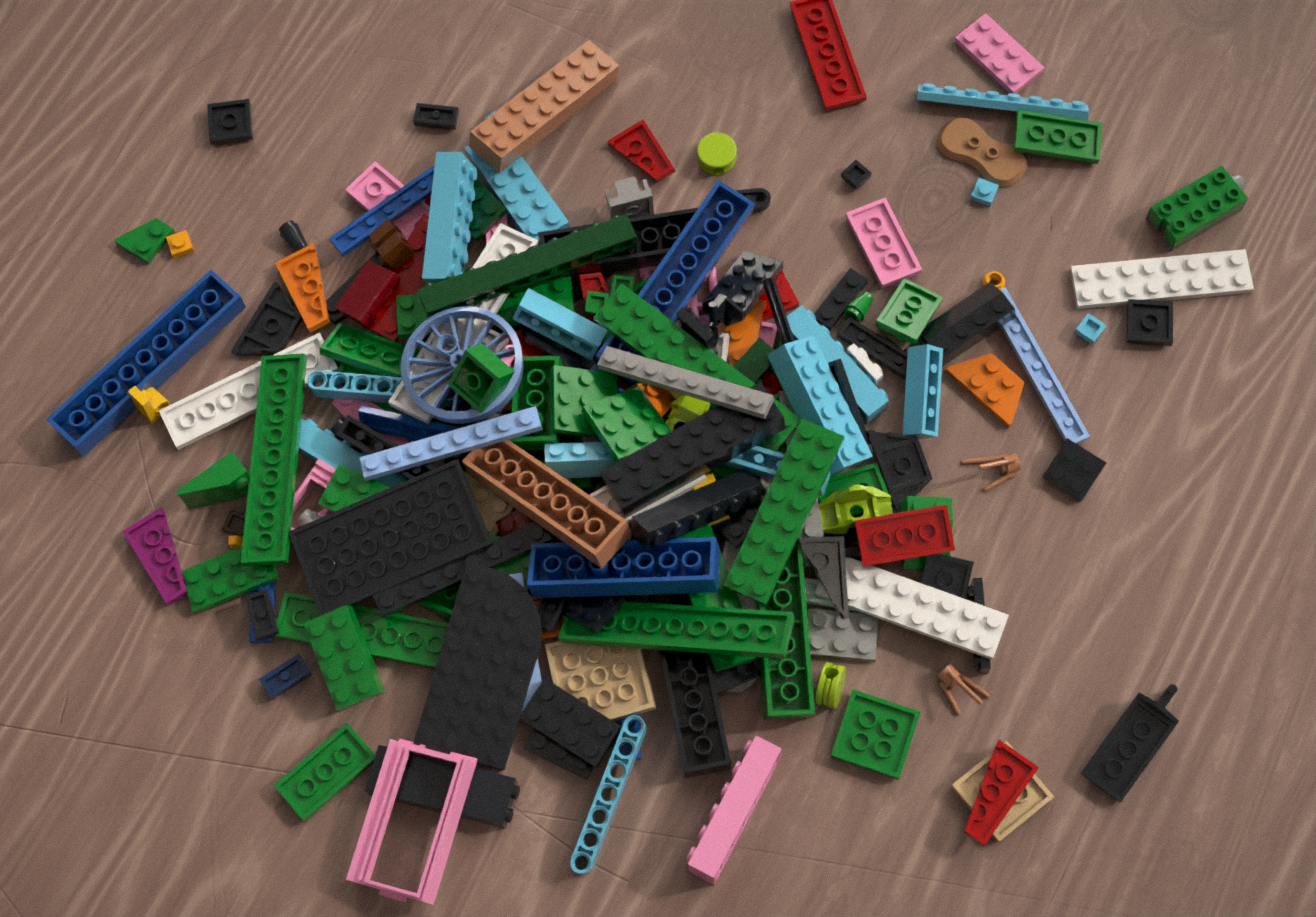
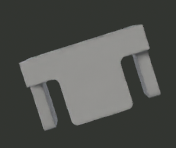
(630, 199)

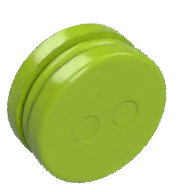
(716, 153)
(830, 685)

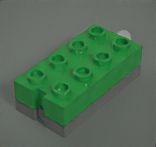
(1197, 207)

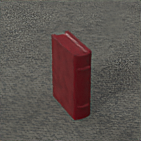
(368, 293)

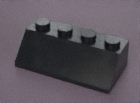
(969, 322)

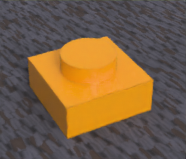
(180, 244)

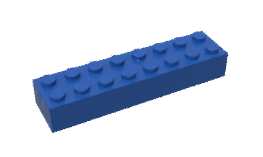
(670, 568)

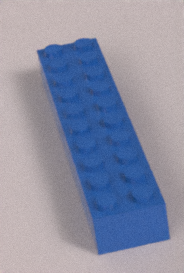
(691, 257)
(146, 362)

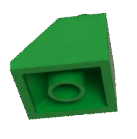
(480, 377)

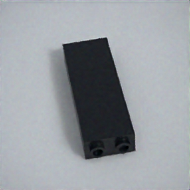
(428, 782)

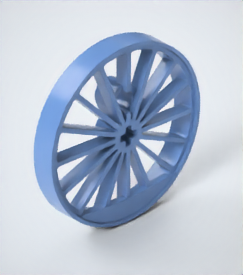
(453, 357)

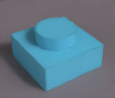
(984, 192)
(1090, 328)

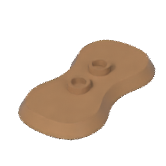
(968, 143)

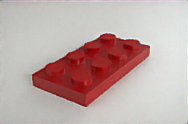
(904, 535)

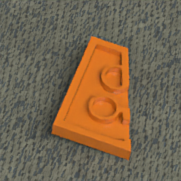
(745, 333)

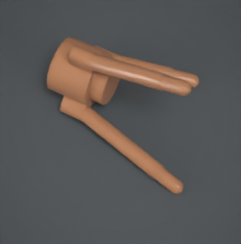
(1006, 463)
(952, 678)

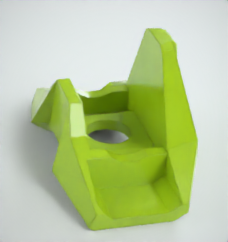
(685, 409)
(836, 507)

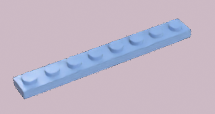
(1043, 378)
(450, 443)

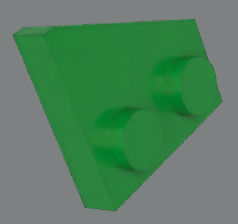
(146, 239)

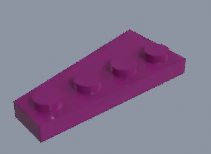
(157, 553)

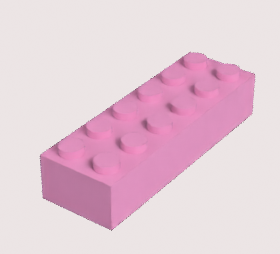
(734, 810)

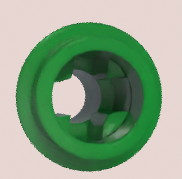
(859, 307)

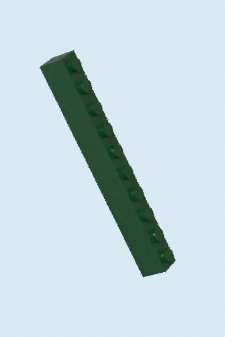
(529, 266)

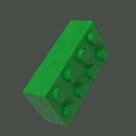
(536, 391)
(344, 657)

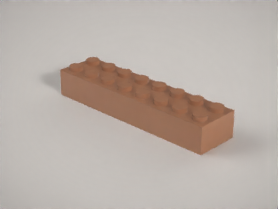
(543, 106)
(549, 500)

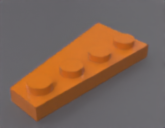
(305, 284)

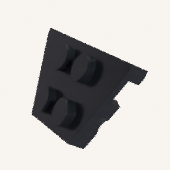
(269, 326)
(900, 464)

